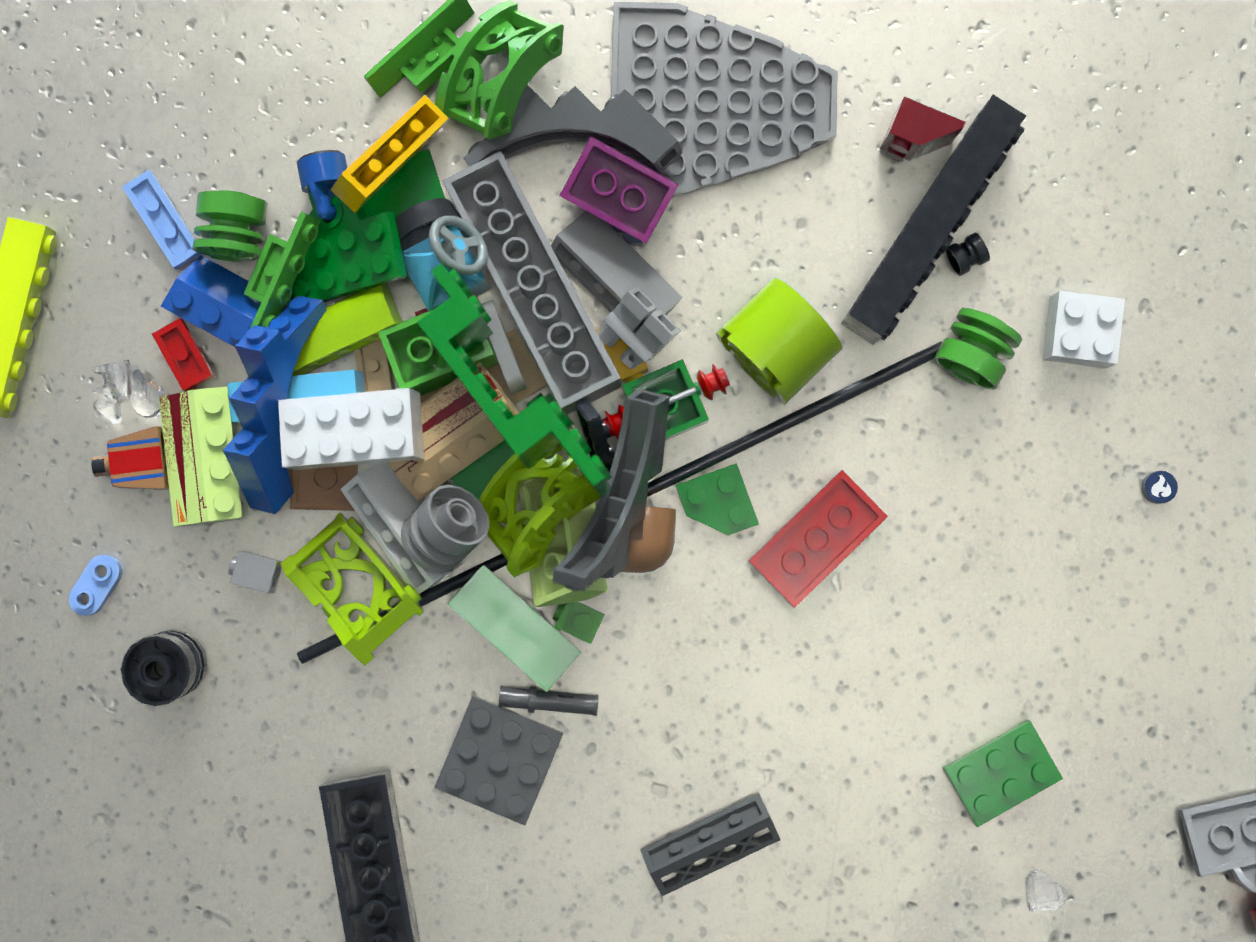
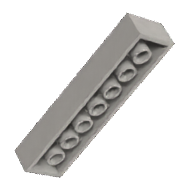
(533, 284)

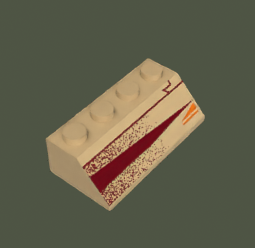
(453, 436)

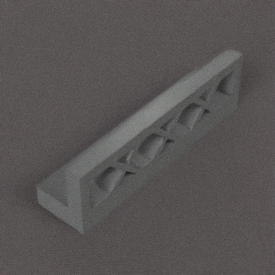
(707, 841)

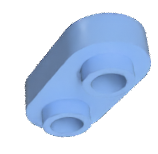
(95, 586)

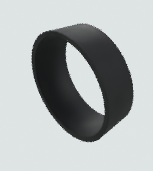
(426, 212)

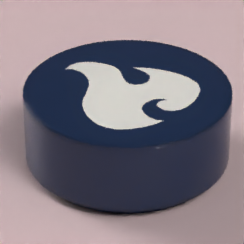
(1159, 487)

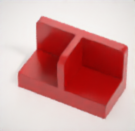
(183, 355)

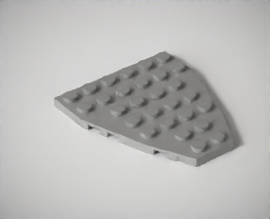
(720, 91)

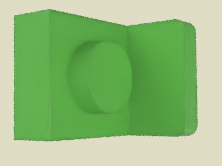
(578, 620)

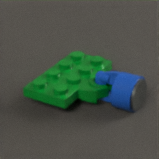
(349, 248)

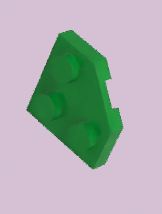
(718, 500)

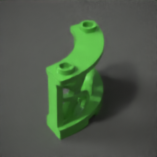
(530, 47)

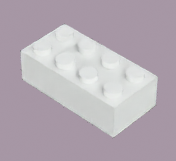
(351, 429)

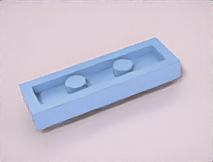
(161, 218)

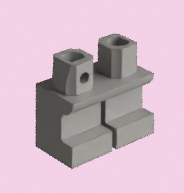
(625, 323)

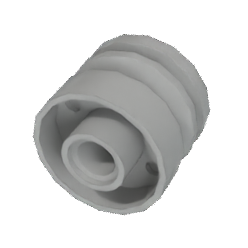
(444, 529)

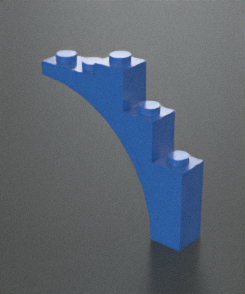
(269, 360)

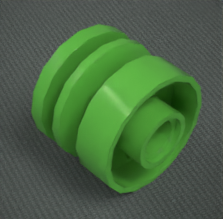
(230, 220)
(975, 355)

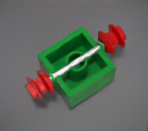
(684, 404)

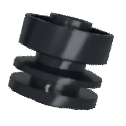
(163, 667)

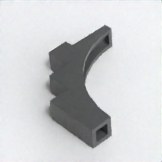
(574, 117)
(638, 458)

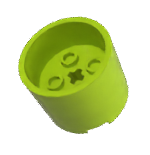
(780, 340)

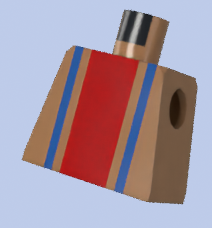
(135, 461)

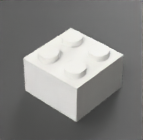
(1083, 329)

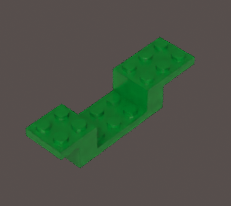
(535, 431)

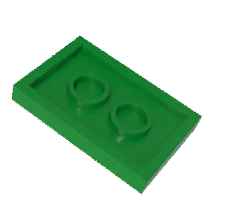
(1002, 773)

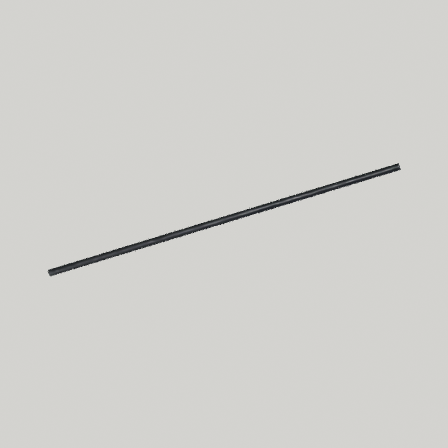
(683, 472)

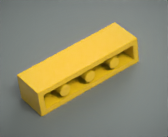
(389, 154)

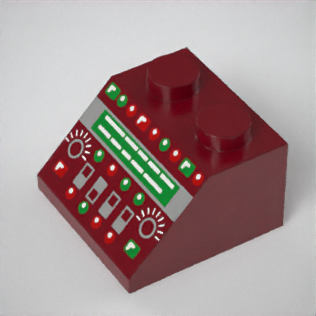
(918, 131)

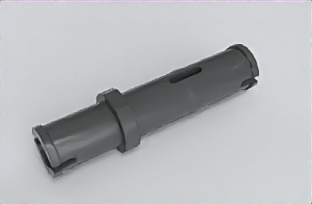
(548, 701)

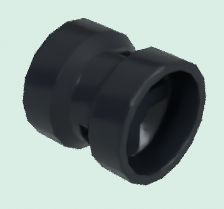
(967, 253)

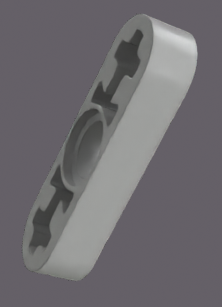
(504, 351)

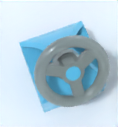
(451, 250)

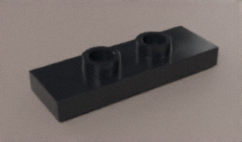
(595, 432)

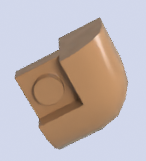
(651, 540)

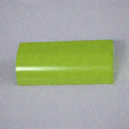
(347, 327)

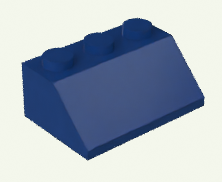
(213, 300)

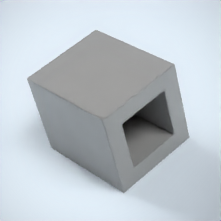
(255, 571)

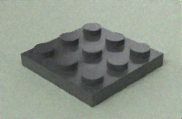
(499, 760)

